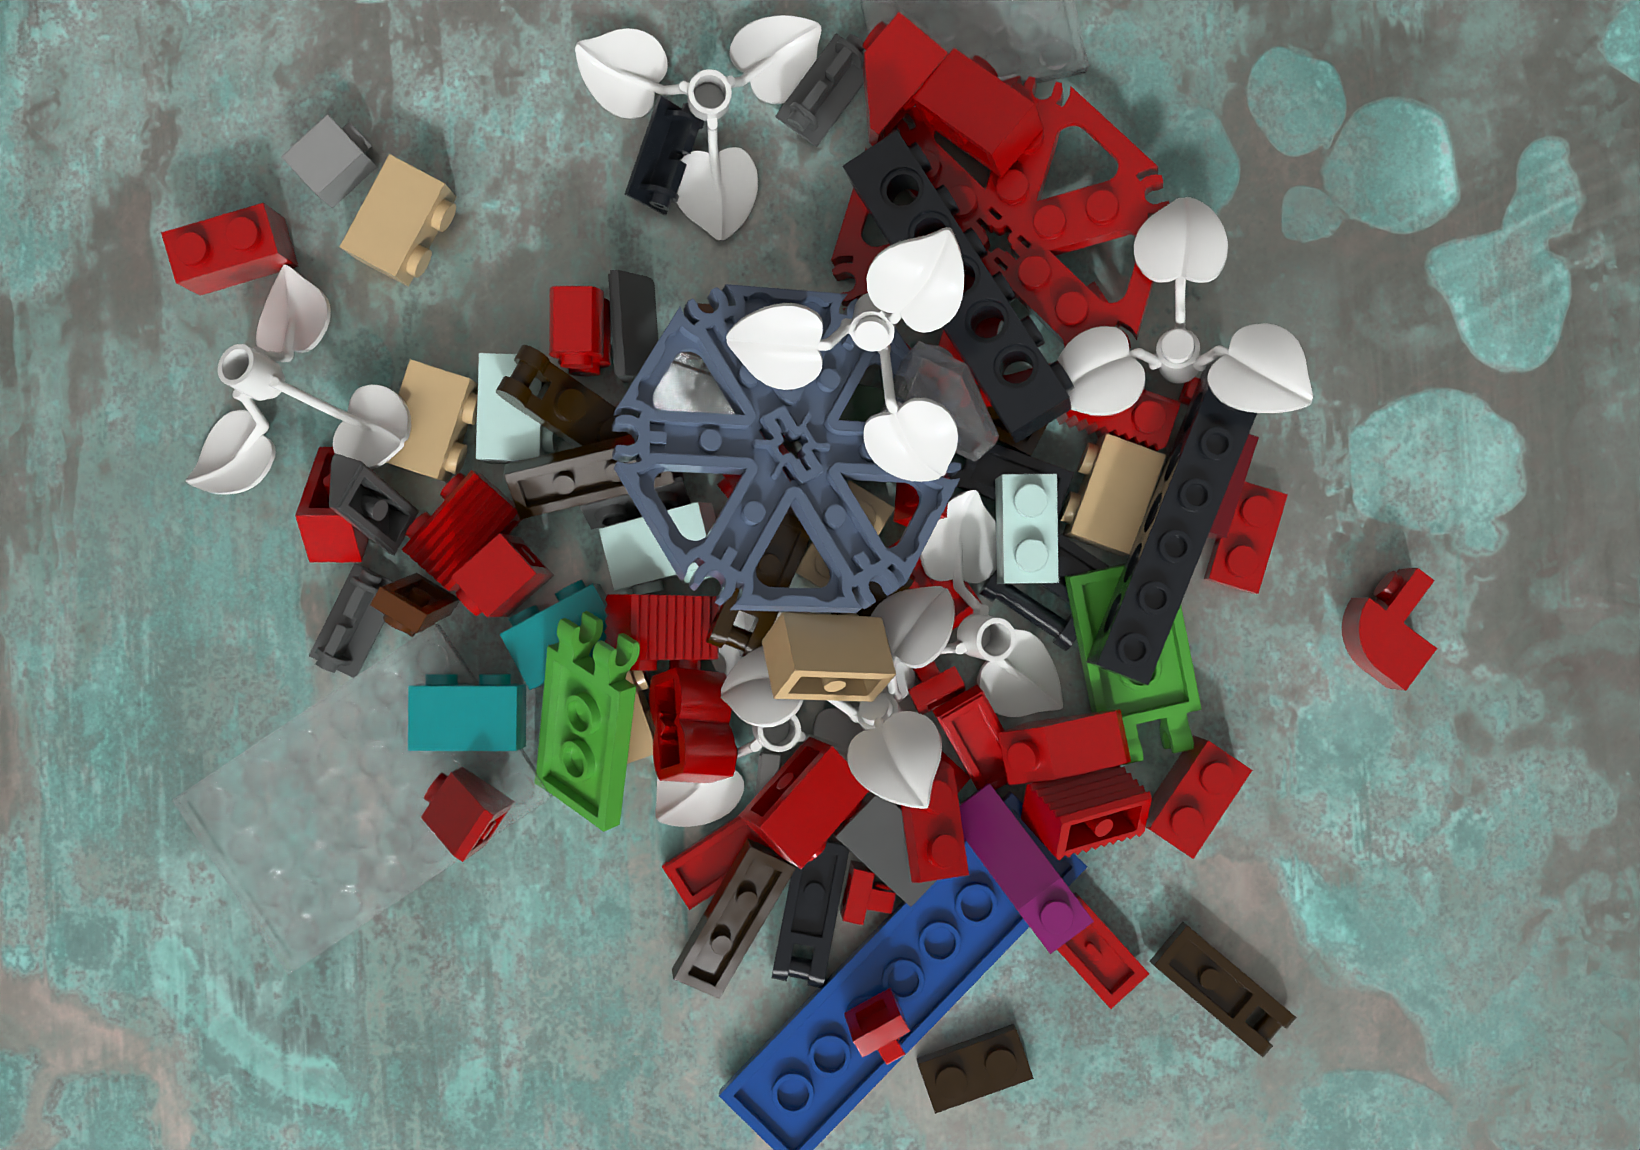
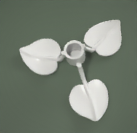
(773, 55)
(909, 281)
(292, 320)
(1256, 374)
(1018, 668)
(899, 747)
(702, 803)

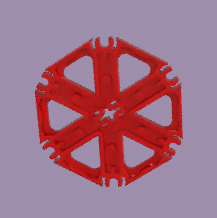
(1047, 225)

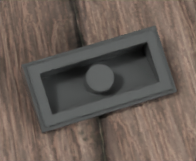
(632, 321)
(369, 503)

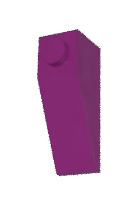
(1021, 869)

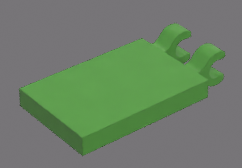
(1173, 683)
(587, 720)

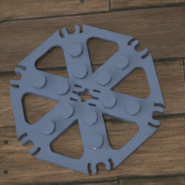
(733, 445)

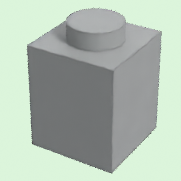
(331, 159)

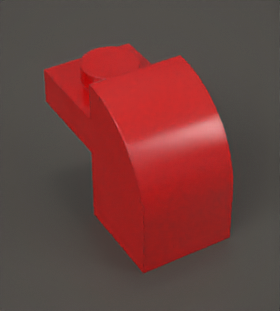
(1377, 632)

